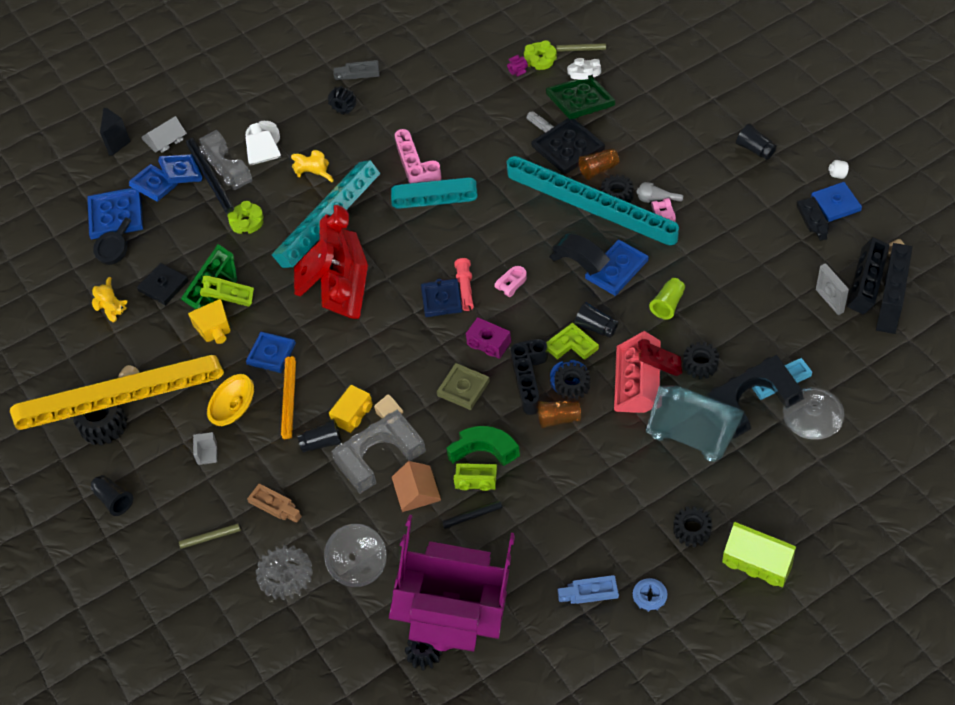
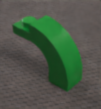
(484, 439)

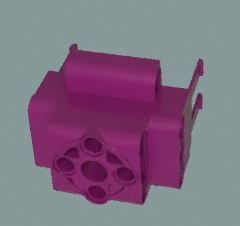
(449, 594)

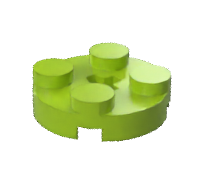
(543, 48)
(246, 209)

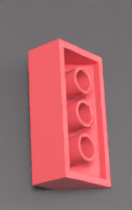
(635, 381)

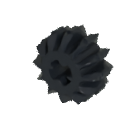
(342, 100)
(417, 658)

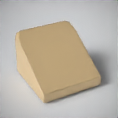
(386, 406)

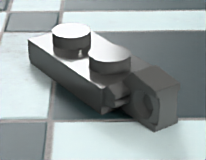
(357, 70)

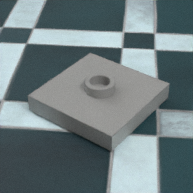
(832, 289)

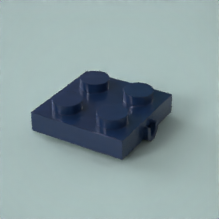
(441, 298)

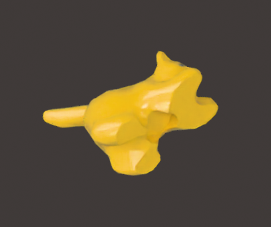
(315, 164)
(106, 300)

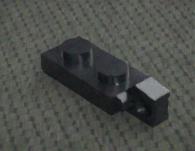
(813, 217)

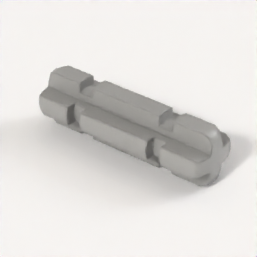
(539, 121)

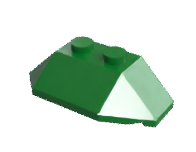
(218, 265)

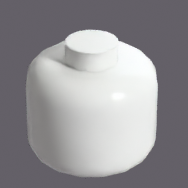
(838, 169)

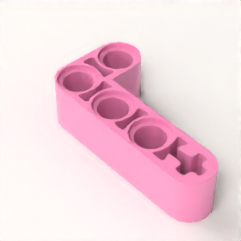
(414, 169)

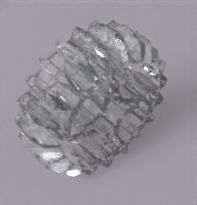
(276, 565)

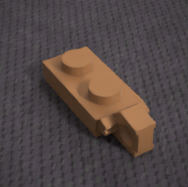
(274, 503)

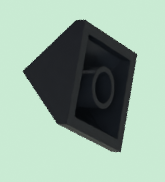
(113, 132)

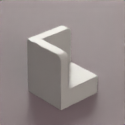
(205, 448)

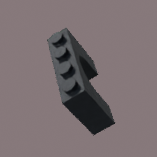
(895, 288)
(769, 374)

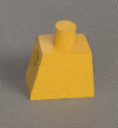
(211, 322)

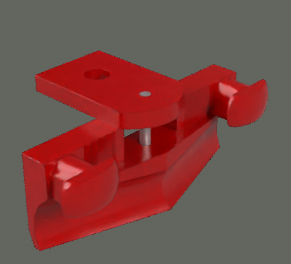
(345, 284)

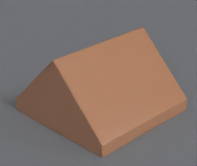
(415, 486)

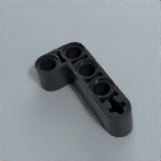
(524, 356)

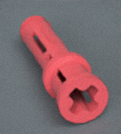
(464, 277)

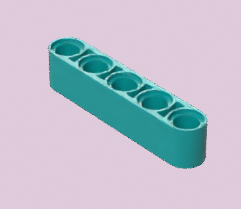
(433, 193)

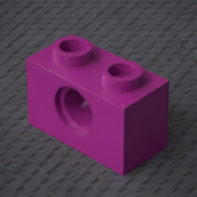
(497, 342)

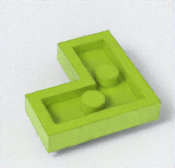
(574, 339)

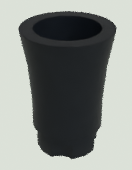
(756, 142)
(596, 321)
(320, 436)
(111, 495)

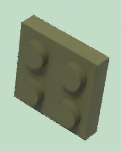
(463, 386)

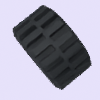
(102, 430)

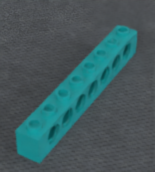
(308, 232)

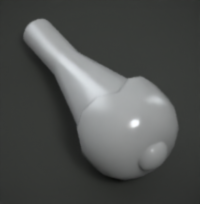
(648, 192)

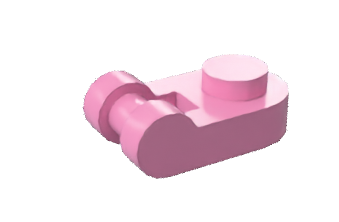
(667, 213)
(516, 276)

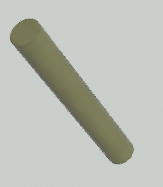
(581, 47)
(209, 536)

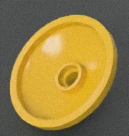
(230, 400)

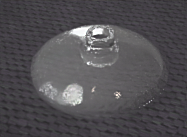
(818, 420)
(368, 552)

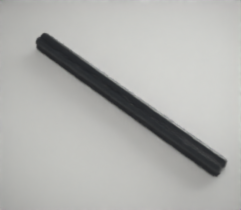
(210, 176)

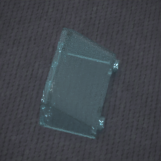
(693, 420)

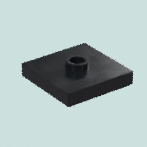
(162, 284)

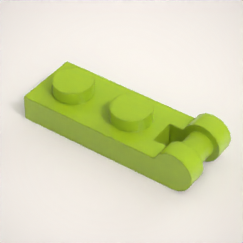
(227, 291)

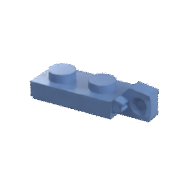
(589, 590)

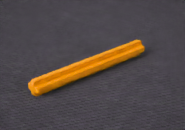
(288, 398)

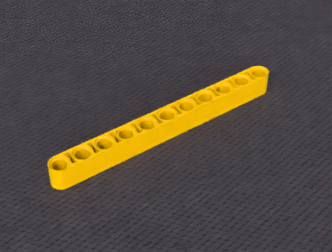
(115, 392)

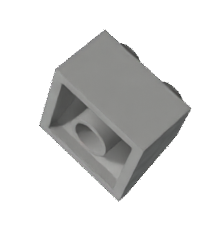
(164, 134)

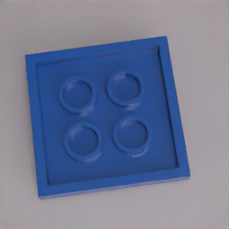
(109, 210)

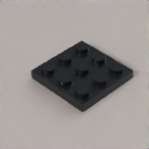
(566, 144)

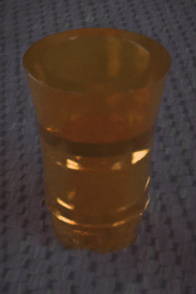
(597, 163)
(558, 413)

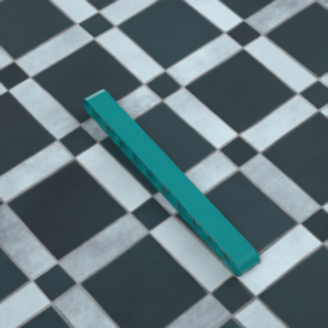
(593, 200)

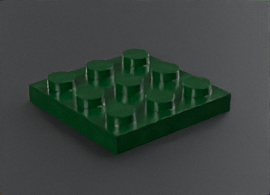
(580, 97)

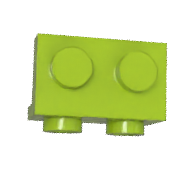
(475, 476)

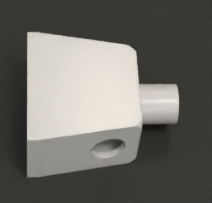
(261, 146)

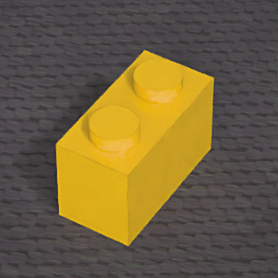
(351, 408)

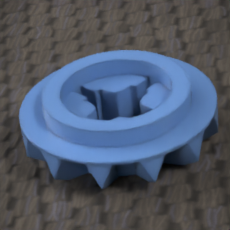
(641, 590)

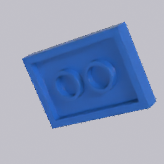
(621, 268)

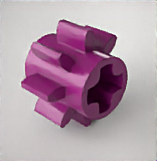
(517, 65)

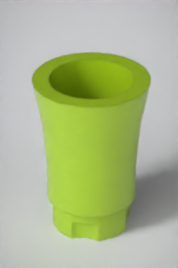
(666, 301)

